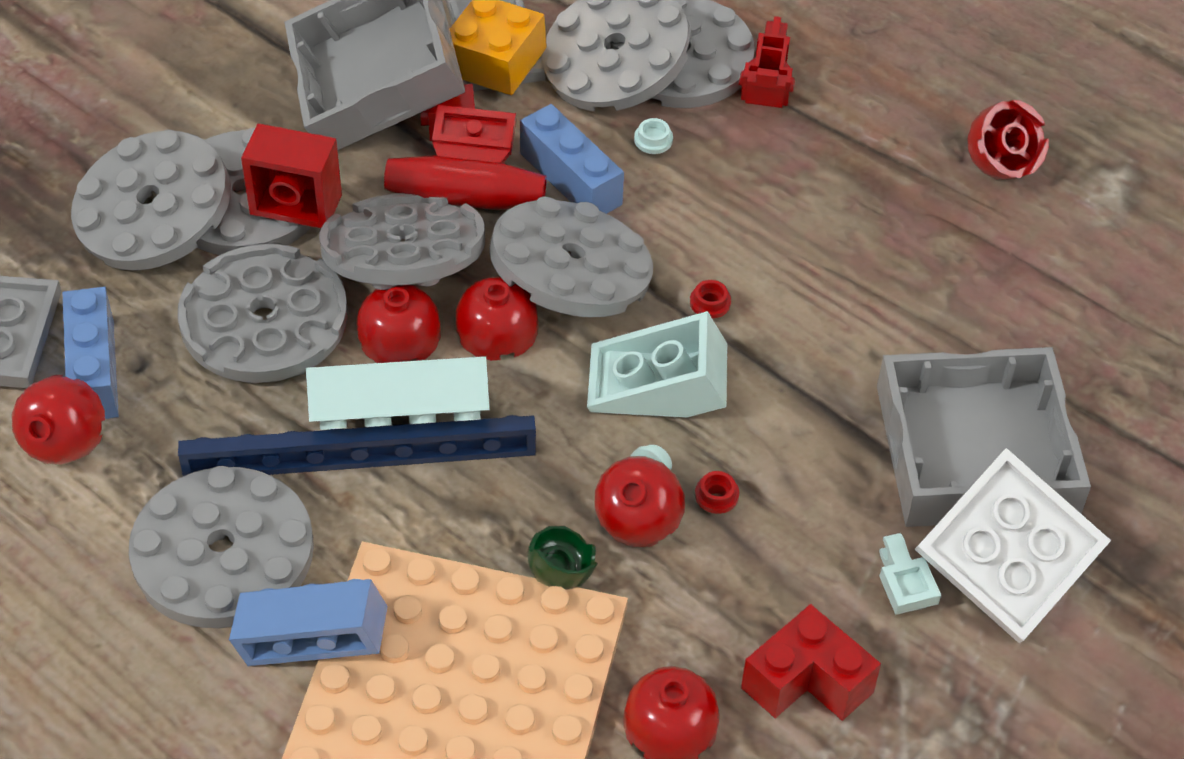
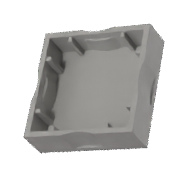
(371, 64)
(958, 414)

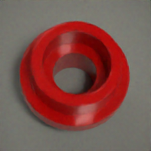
(710, 297)
(719, 483)

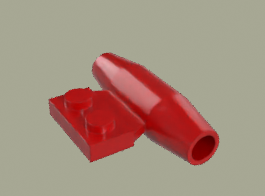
(468, 163)

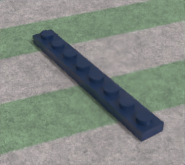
(364, 446)

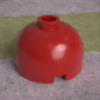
(1008, 140)
(496, 319)
(398, 324)
(58, 420)
(639, 501)
(671, 714)

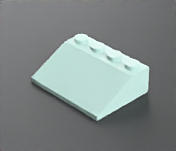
(397, 390)

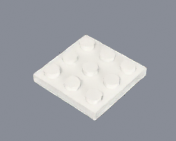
(1012, 545)

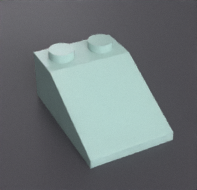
(661, 370)

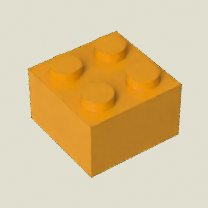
(498, 43)

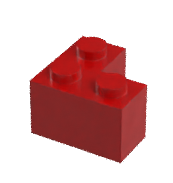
(814, 658)

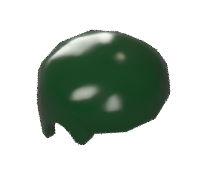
(561, 557)

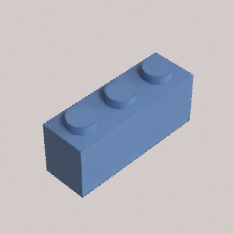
(570, 160)
(91, 344)
(309, 622)

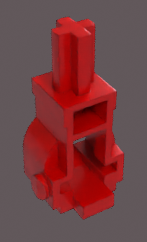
(768, 77)

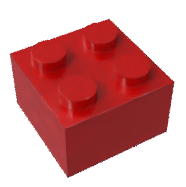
(291, 175)

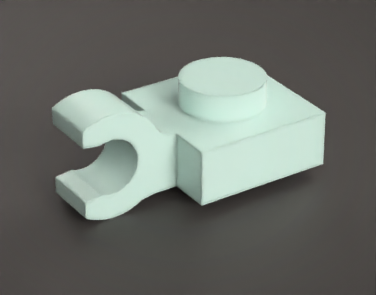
(905, 580)

